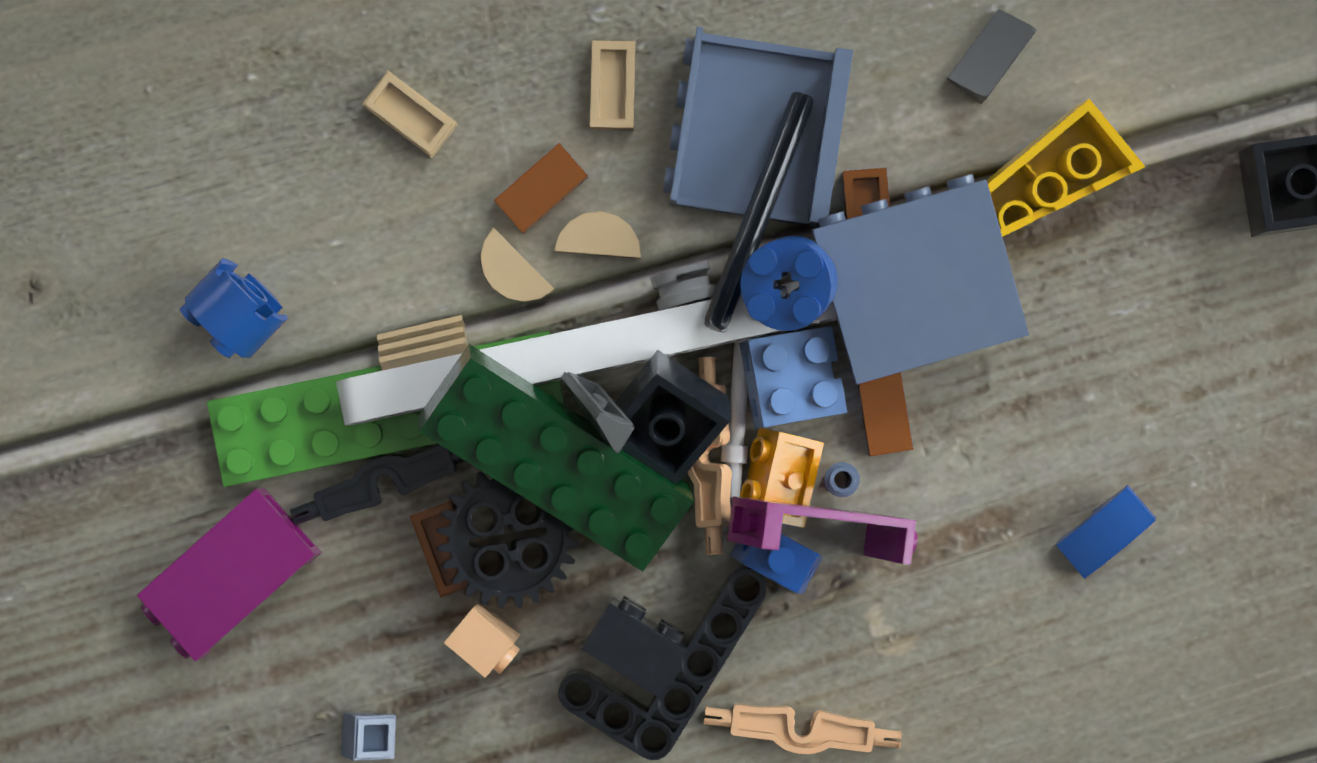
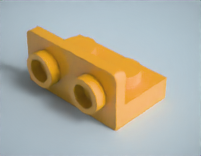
(783, 470)

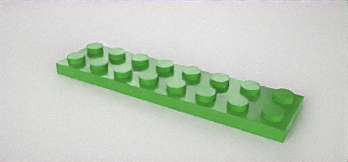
(304, 428)

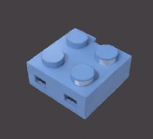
(792, 377)

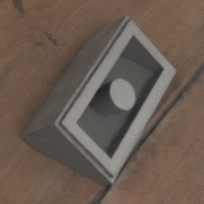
(991, 55)
(600, 410)

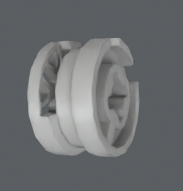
(684, 292)

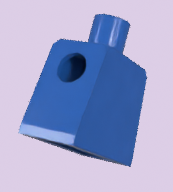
(789, 566)

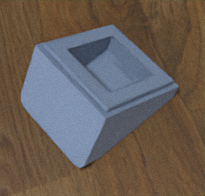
(368, 736)

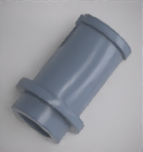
(852, 483)

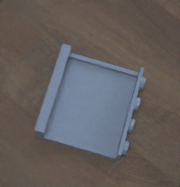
(732, 118)
(921, 279)

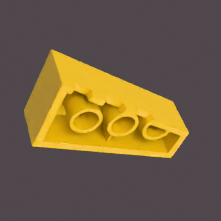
(1060, 167)

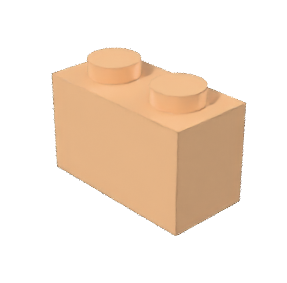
(484, 641)

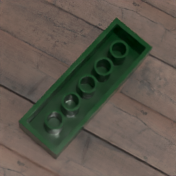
(552, 458)

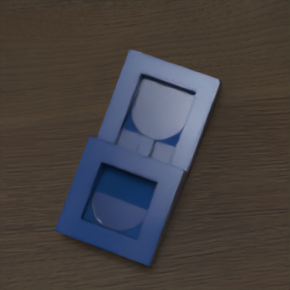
(1106, 531)

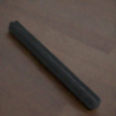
(759, 210)

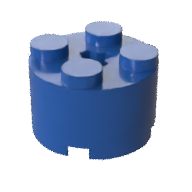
(769, 300)
(233, 310)

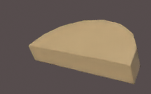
(599, 235)
(510, 272)

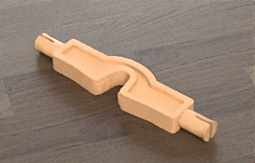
(712, 480)
(825, 731)

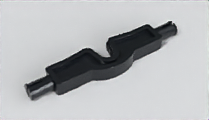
(363, 488)

